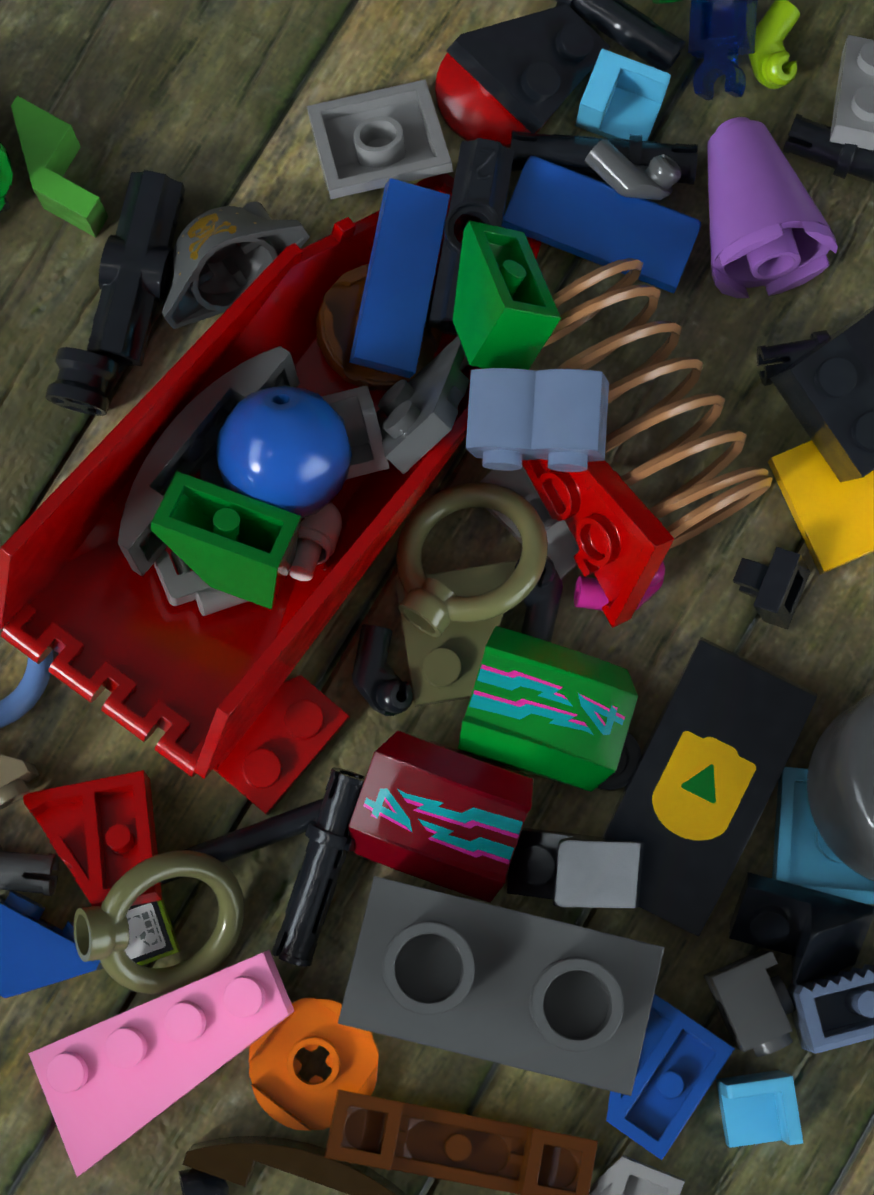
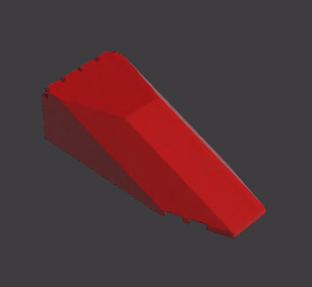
(115, 630)

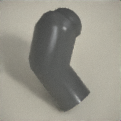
(630, 179)

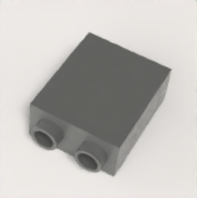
(501, 985)

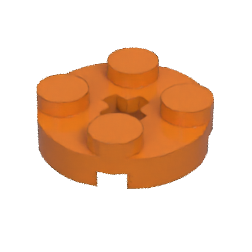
(276, 1068)

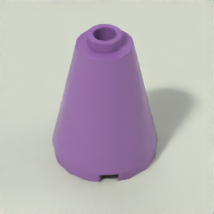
(760, 214)

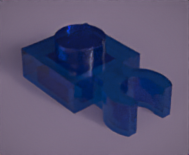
(719, 34)

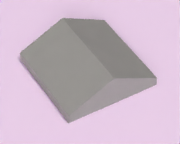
(378, 138)

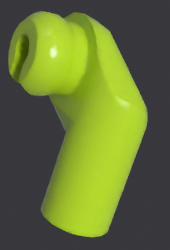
(770, 60)

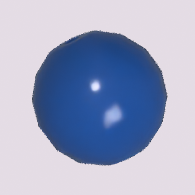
(285, 449)

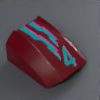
(441, 814)

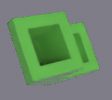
(48, 151)

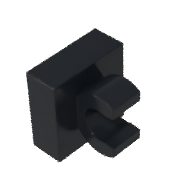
(774, 587)

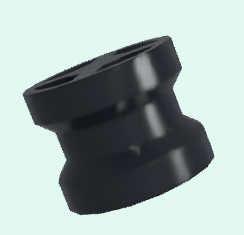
(82, 381)

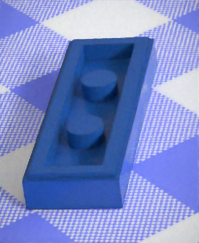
(399, 278)

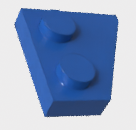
(671, 1079)

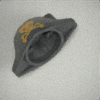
(222, 257)

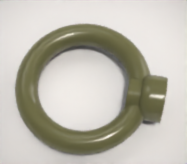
(431, 603)
(104, 929)

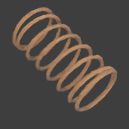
(689, 443)

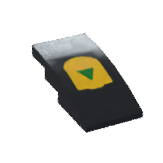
(707, 779)

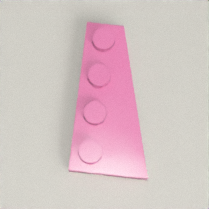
(141, 1062)

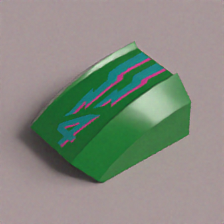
(548, 710)

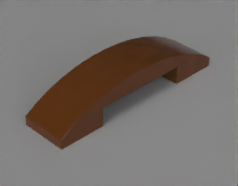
(458, 1147)

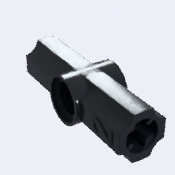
(476, 196)
(136, 268)

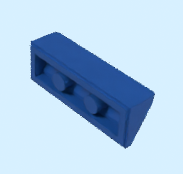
(599, 223)

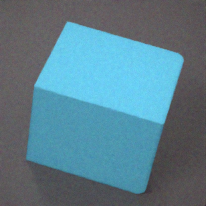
(622, 97)
(759, 1109)

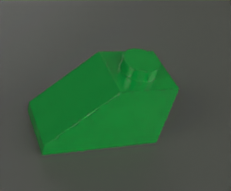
(501, 299)
(228, 538)

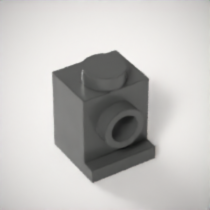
(753, 1003)

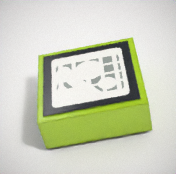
(150, 933)

